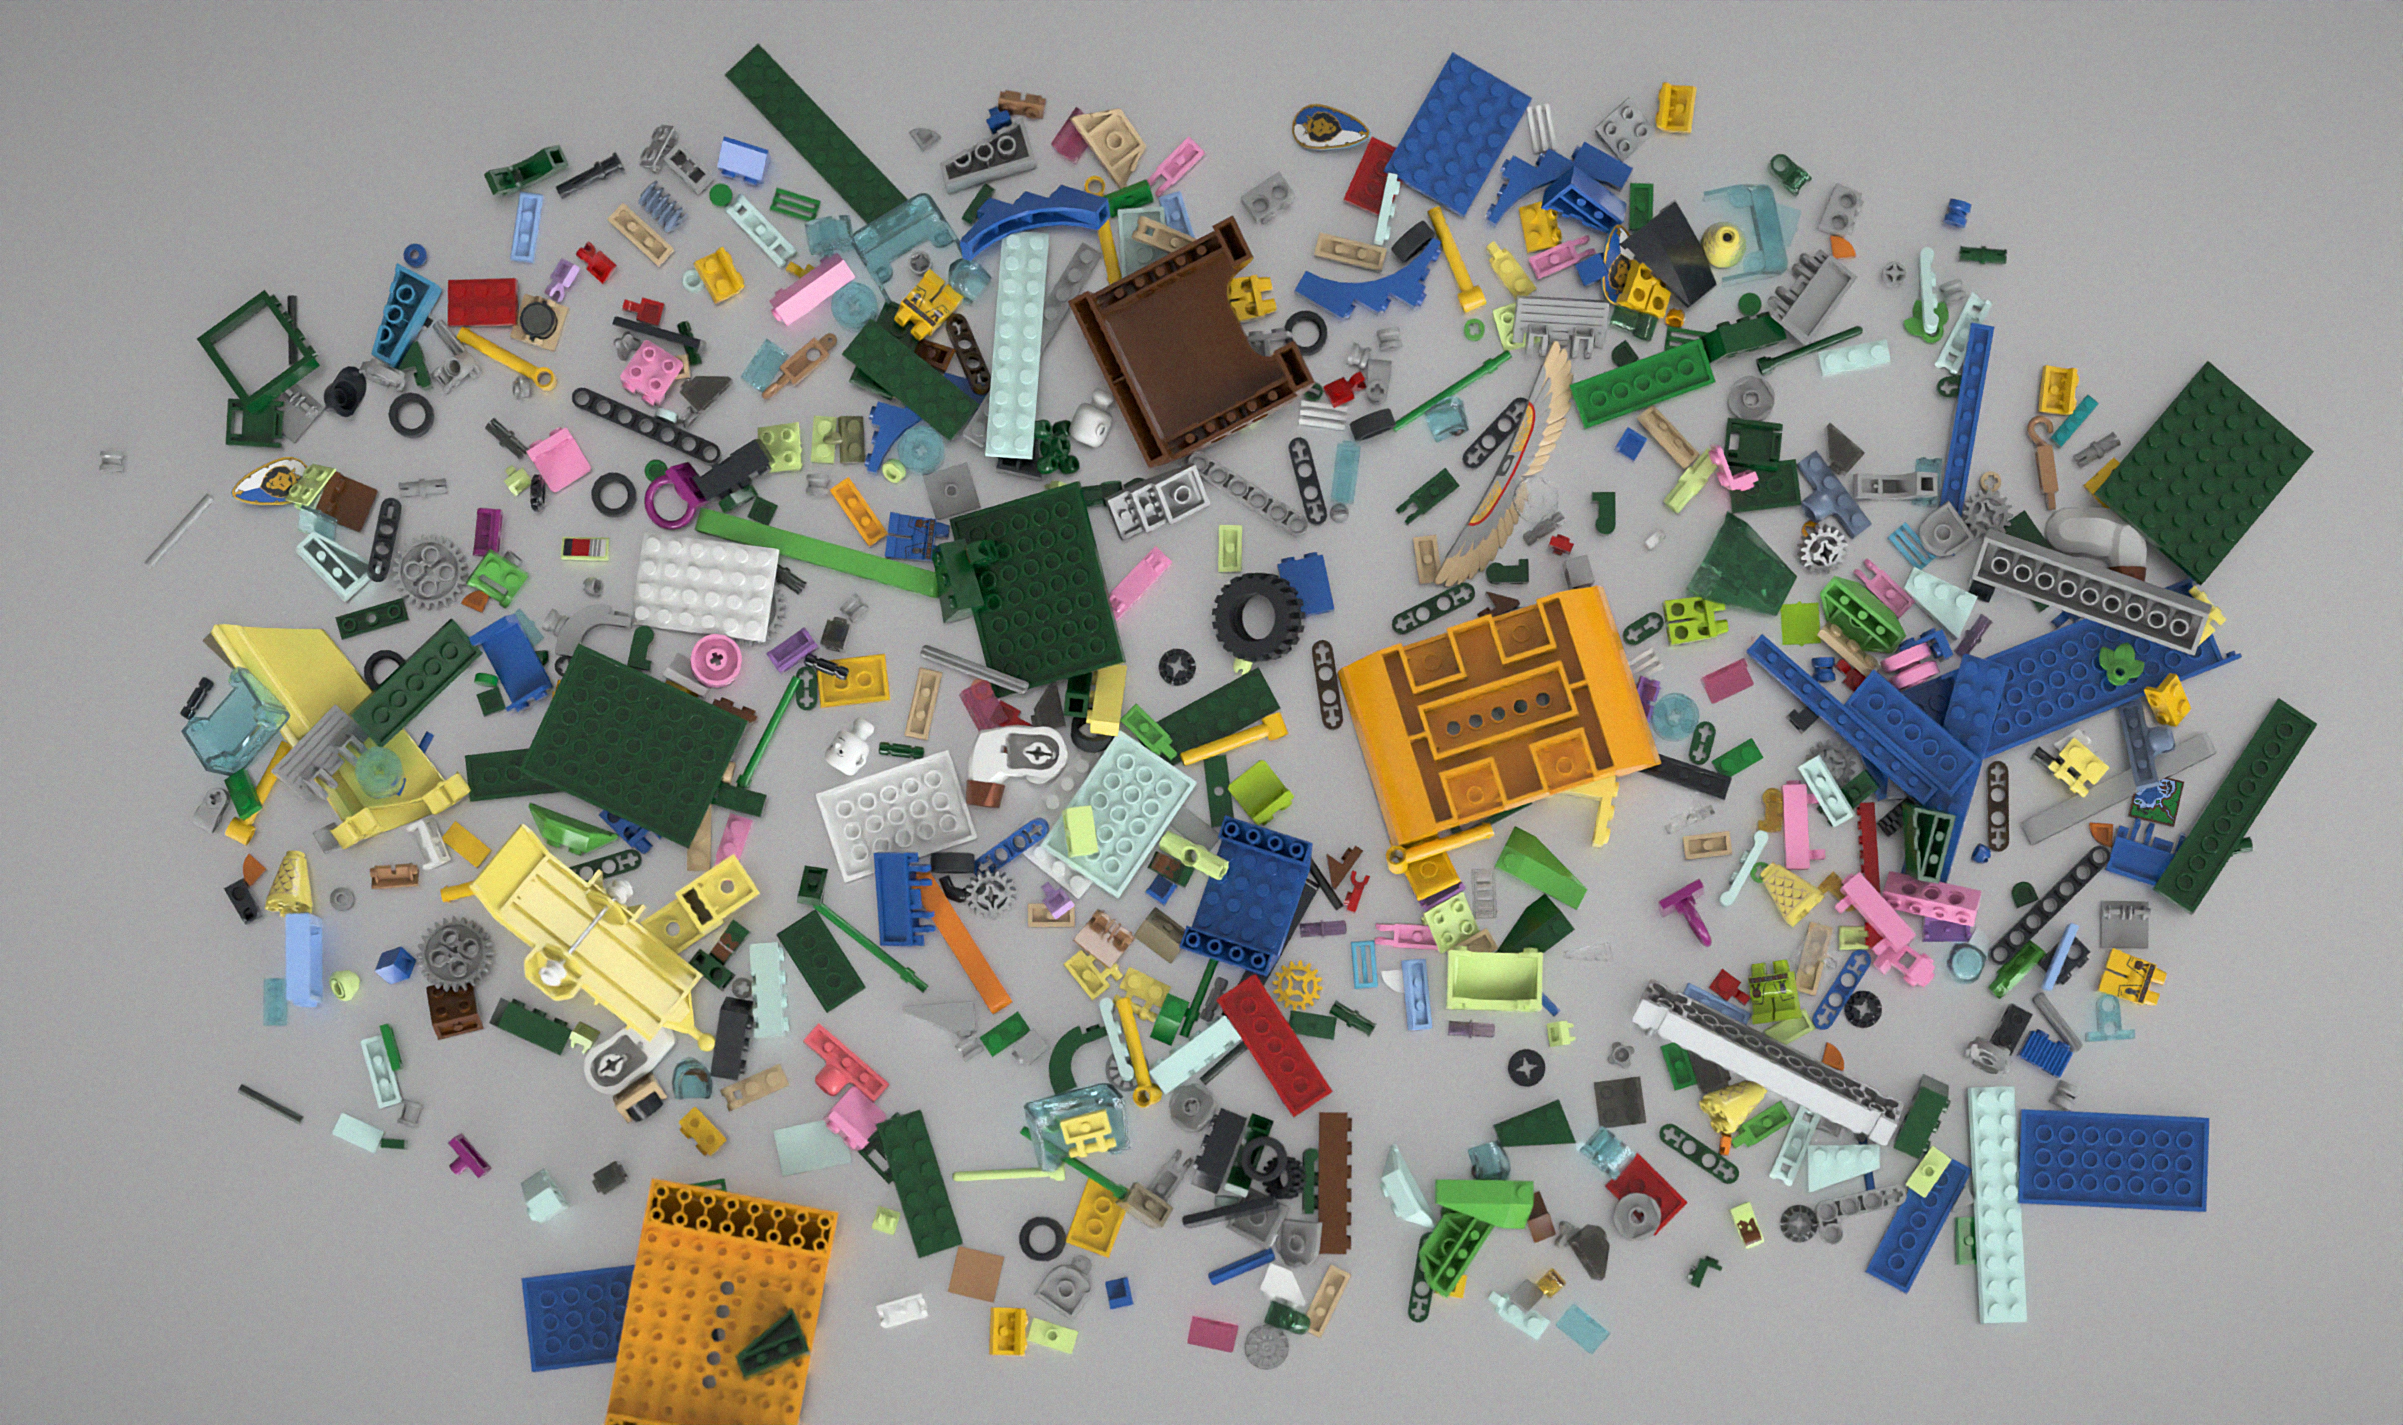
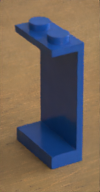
(514, 662)

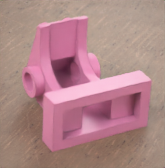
(1917, 975)

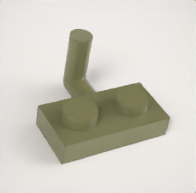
(849, 439)

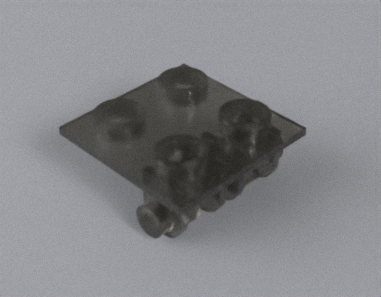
(1620, 1102)

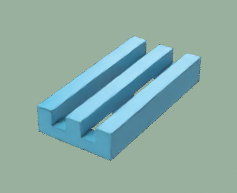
(1907, 556)
(1365, 984)

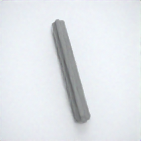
(974, 669)

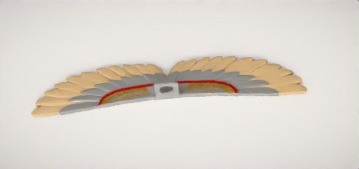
(1525, 455)

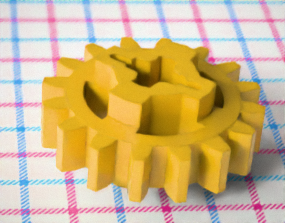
(1307, 998)

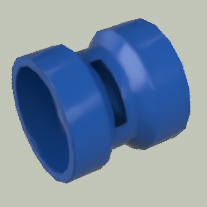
(1957, 213)
(1823, 675)

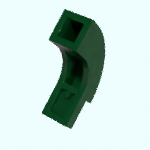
(527, 172)
(1078, 696)
(1062, 1054)
(1238, 1181)

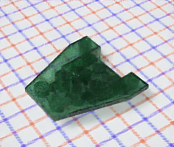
(1742, 570)

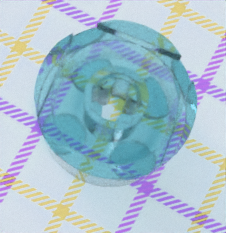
(829, 235)
(854, 293)
(930, 460)
(1667, 728)
(379, 785)
(1608, 1153)

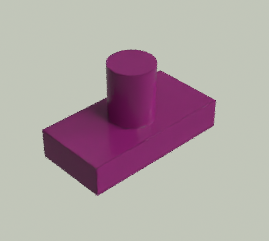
(467, 1157)

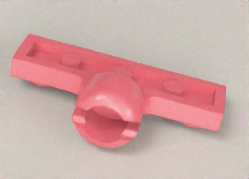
(842, 1066)

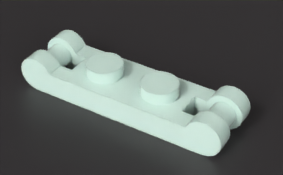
(760, 230)
(1928, 300)
(1958, 338)
(1748, 860)
(1113, 1029)
(1795, 1145)

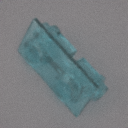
(275, 1002)

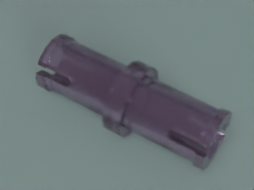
(1973, 636)

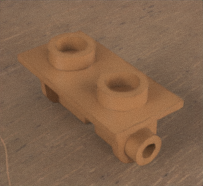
(1031, 107)
(404, 876)

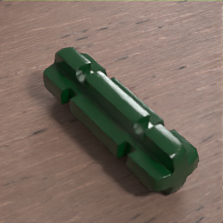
(694, 357)
(901, 750)

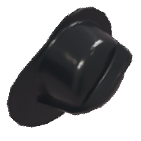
(345, 392)

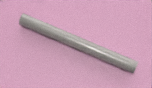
(179, 530)

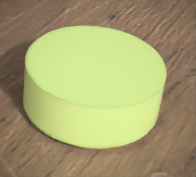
(893, 470)

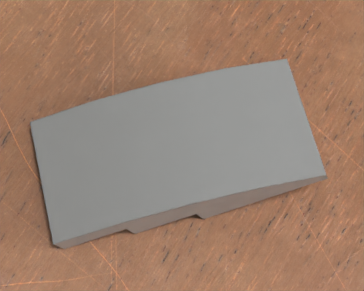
(1157, 501)

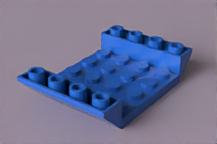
(1254, 903)

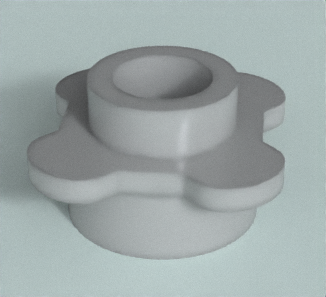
(521, 387)
(1617, 1049)

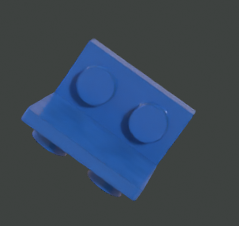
(1940, 646)

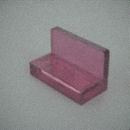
(1069, 141)
(1727, 681)
(983, 706)
(1212, 1334)

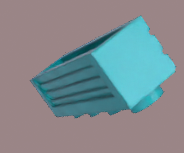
(2073, 421)

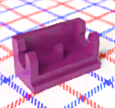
(487, 531)

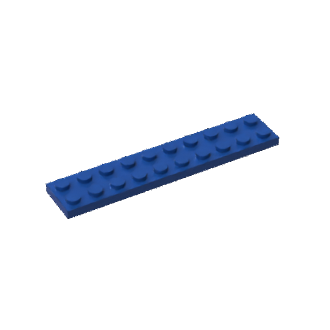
(1970, 722)

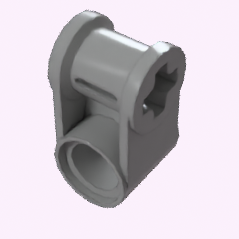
(451, 373)
(1378, 377)
(209, 812)

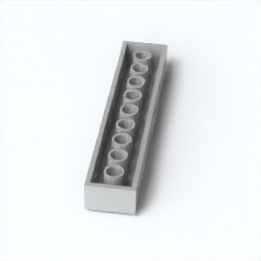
(2091, 591)

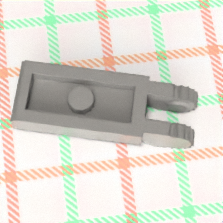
(1168, 1178)

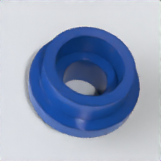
(419, 260)

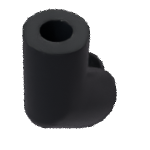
(951, 892)

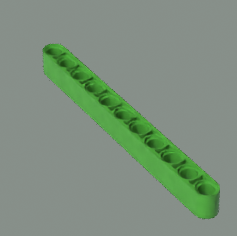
(818, 552)

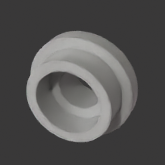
(348, 901)

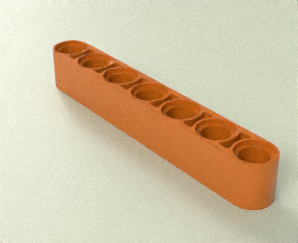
(963, 945)

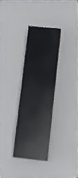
(660, 333)
(1690, 777)
(1230, 1212)

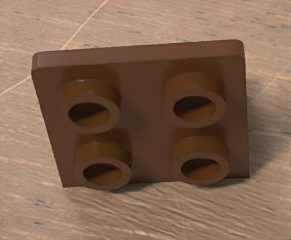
(347, 501)
(453, 1011)

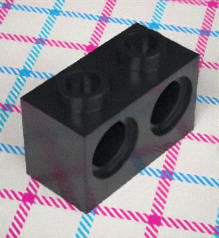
(2069, 963)
(2011, 1027)

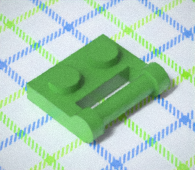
(500, 571)

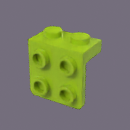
(1260, 793)

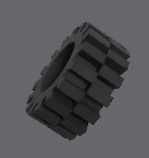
(1894, 819)
(1294, 1181)

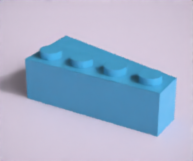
(404, 315)

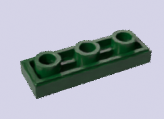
(386, 615)
(1217, 776)

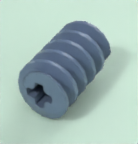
(661, 207)

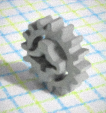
(1984, 503)
(1822, 549)
(1830, 754)
(1000, 892)

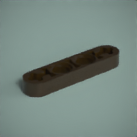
(965, 355)
(1324, 685)
(1994, 806)

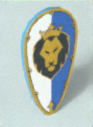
(1327, 128)
(1618, 264)
(269, 482)

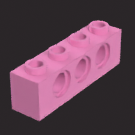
(1931, 899)

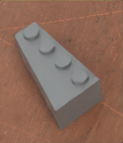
(990, 159)

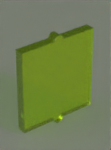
(1800, 623)

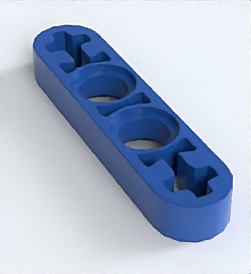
(1010, 847)
(1839, 988)

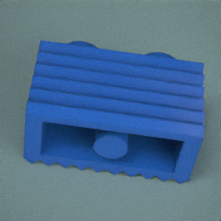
(2045, 1053)

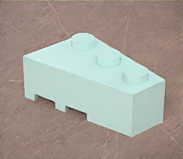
(1839, 1163)

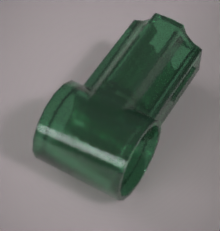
(1639, 324)
(1095, 494)

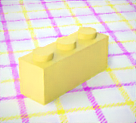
(1107, 700)

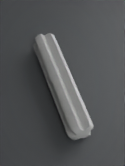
(454, 344)
(2057, 1022)

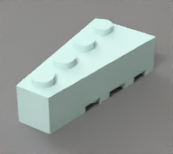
(767, 990)
(1195, 1055)

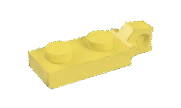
(1509, 271)

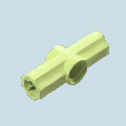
(1690, 482)
(1205, 861)

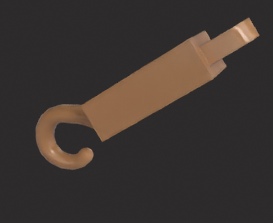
(799, 366)
(2044, 462)

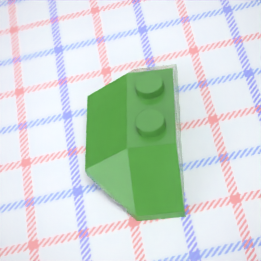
(1861, 616)
(570, 832)
(1451, 1250)

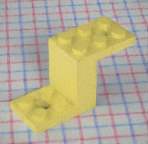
(1603, 792)
(702, 905)

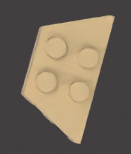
(1112, 141)

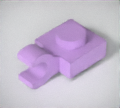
(562, 276)
(1056, 901)

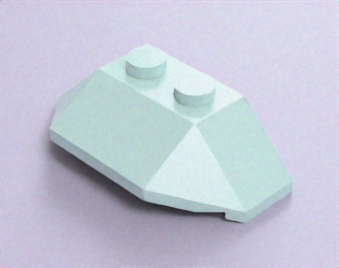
(1404, 1191)

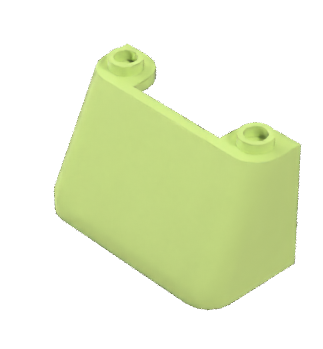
(1494, 980)

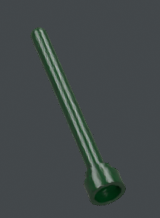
(1766, 365)

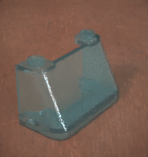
(237, 726)
(1045, 1114)

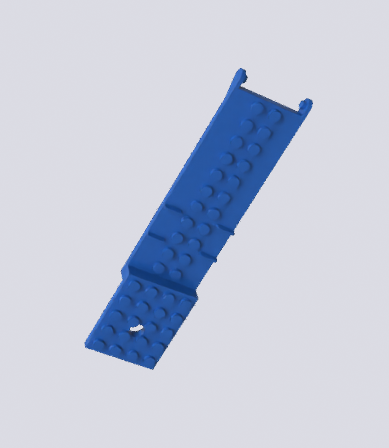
(2061, 682)

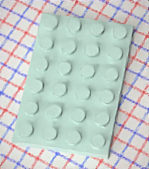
(1132, 805)

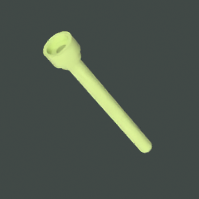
(1058, 1174)

